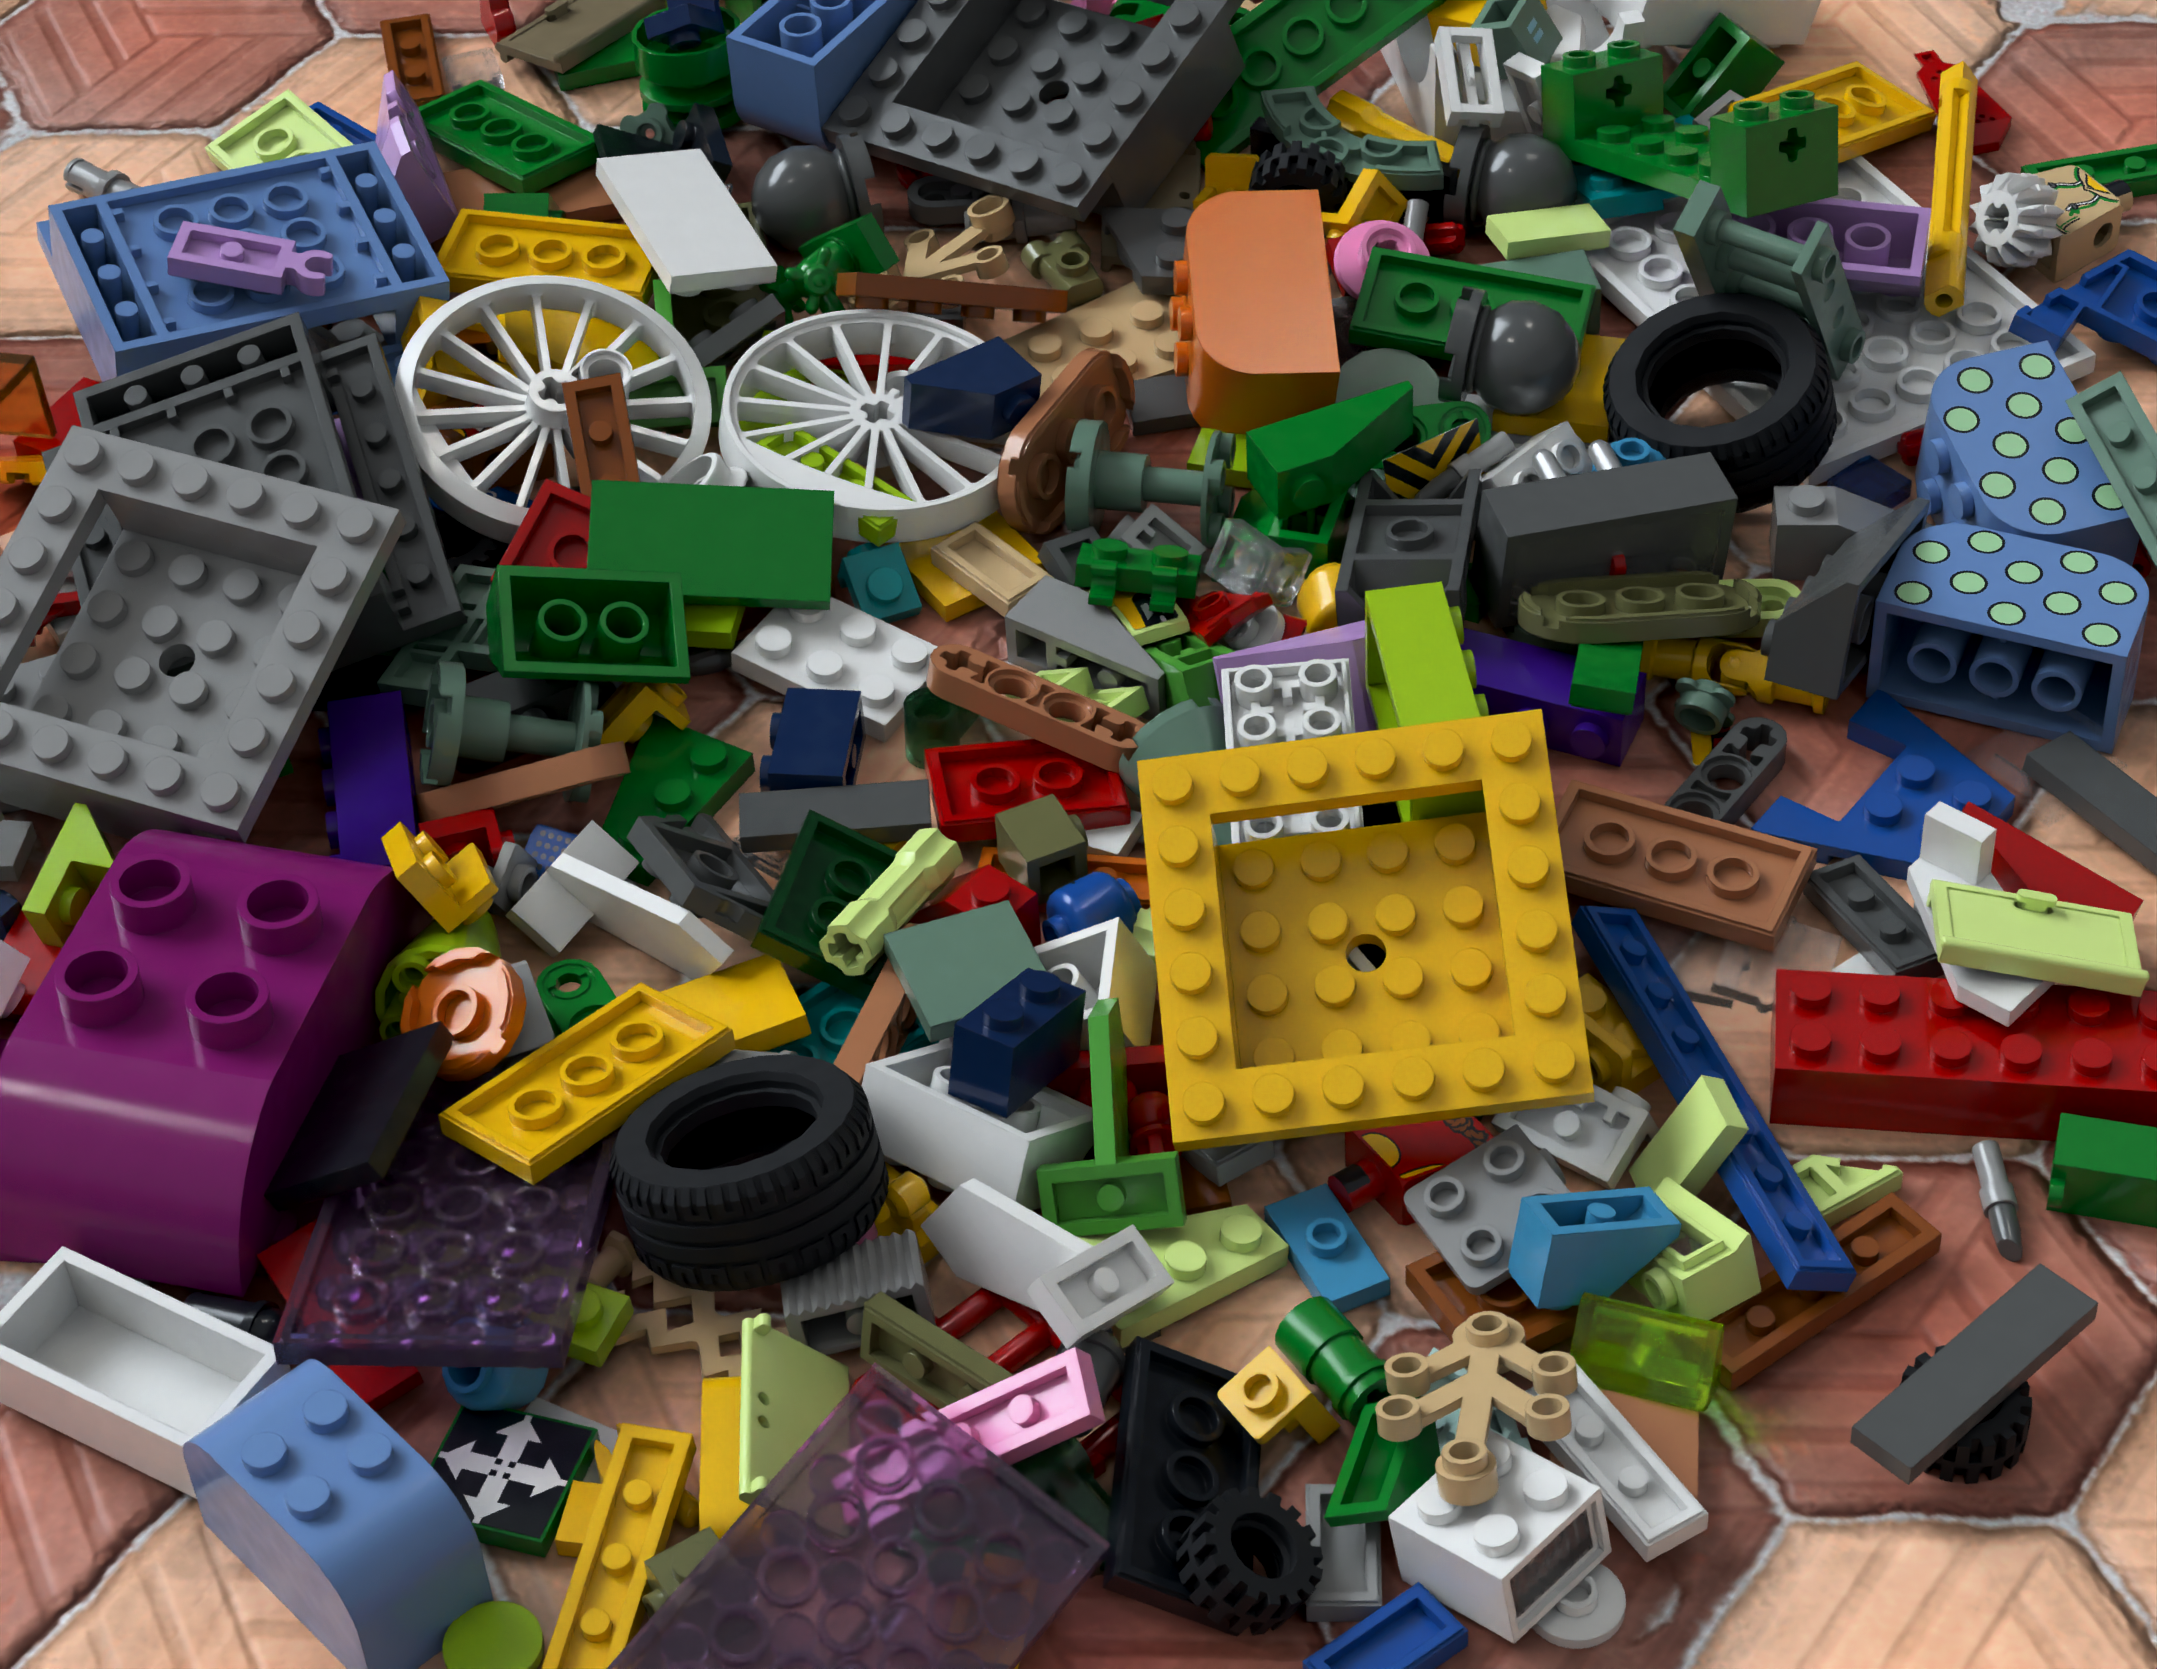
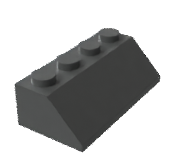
(1829, 626)

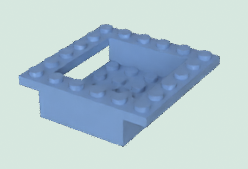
(341, 200)

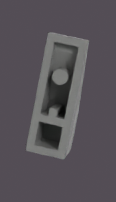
(1815, 523)
(1061, 631)

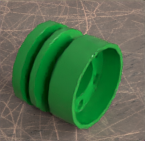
(687, 75)

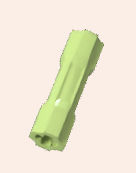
(914, 877)

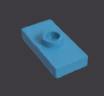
(1328, 1249)

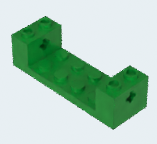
(1762, 154)

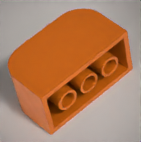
(1255, 310)

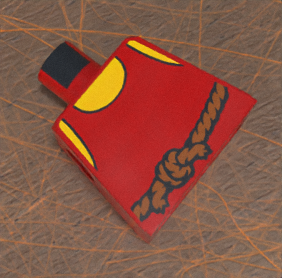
(1395, 1158)

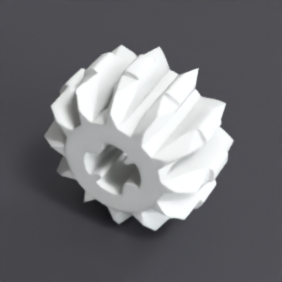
(2016, 220)

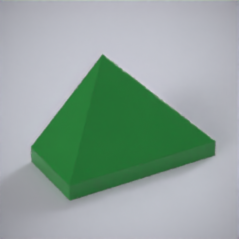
(1380, 1472)

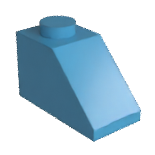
(1586, 1242)

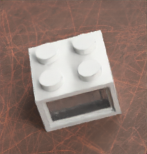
(1511, 1554)

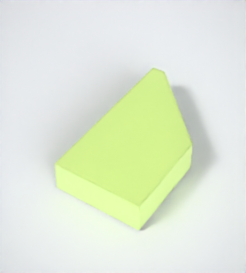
(1845, 1189)

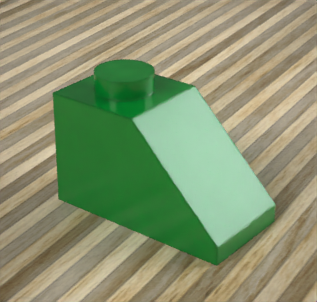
(1719, 62)

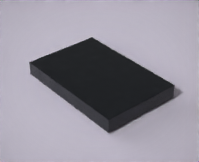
(359, 1117)

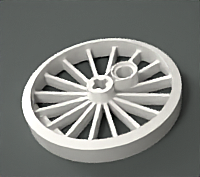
(535, 403)
(856, 421)

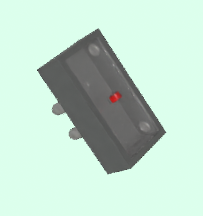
(1600, 524)

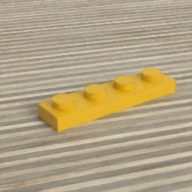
(626, 1529)

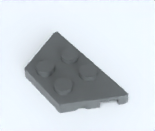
(1148, 243)
(703, 870)

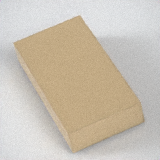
(987, 567)

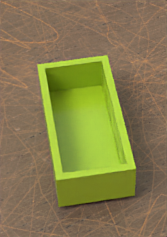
(1420, 675)

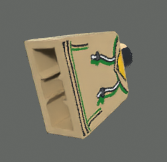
(2089, 220)

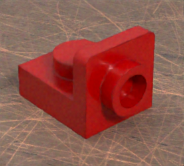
(474, 827)

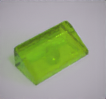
(1648, 1352)

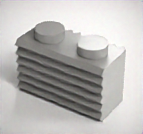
(828, 1302)

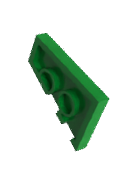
(674, 776)

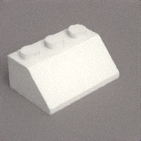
(960, 1141)

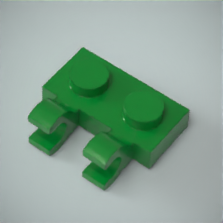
(1113, 567)

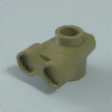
(1065, 267)

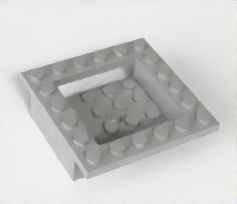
(208, 567)

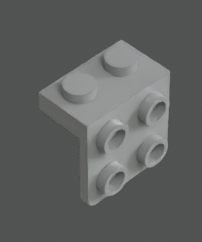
(1475, 1205)

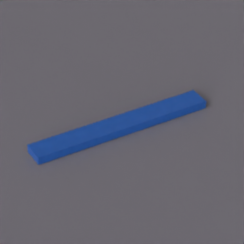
(1682, 1051)

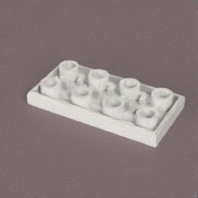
(686, 221)
(1289, 705)

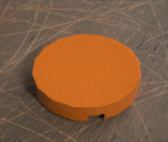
(476, 1001)

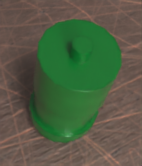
(1332, 1356)

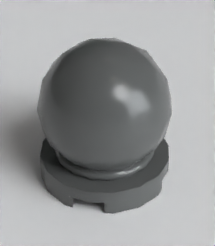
(1507, 176)
(813, 191)
(1512, 356)

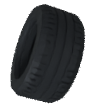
(1716, 343)
(749, 1172)

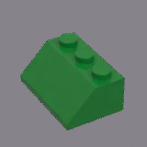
(587, 624)

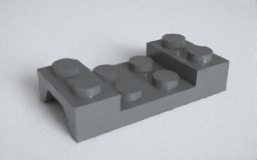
(1407, 543)

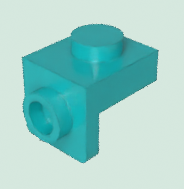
(880, 582)

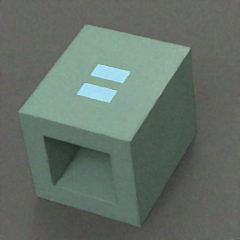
(1519, 28)

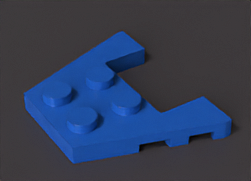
(2110, 299)
(1890, 815)

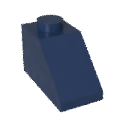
(972, 393)

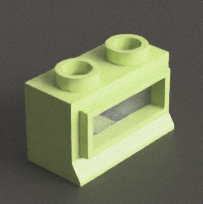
(1705, 1267)

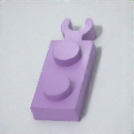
(247, 260)

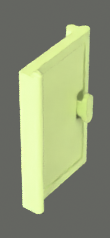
(2036, 937)
(783, 1400)

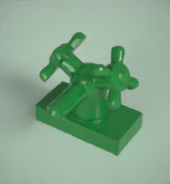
(847, 248)

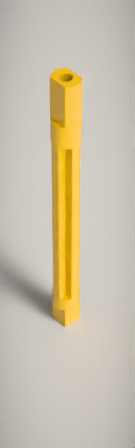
(1951, 191)

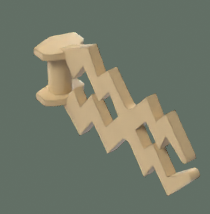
(708, 1326)

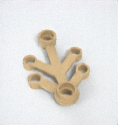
(990, 222)
(1486, 1348)

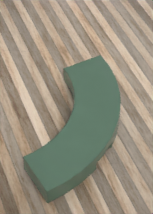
(1300, 116)

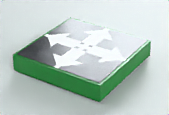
(514, 1473)

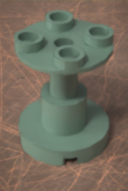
(1128, 482)
(486, 729)

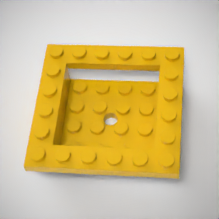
(1256, 936)

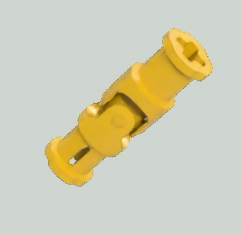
(1740, 667)

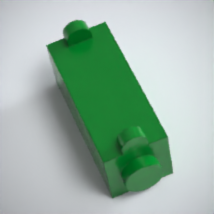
(2104, 1170)

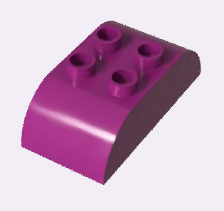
(187, 1052)

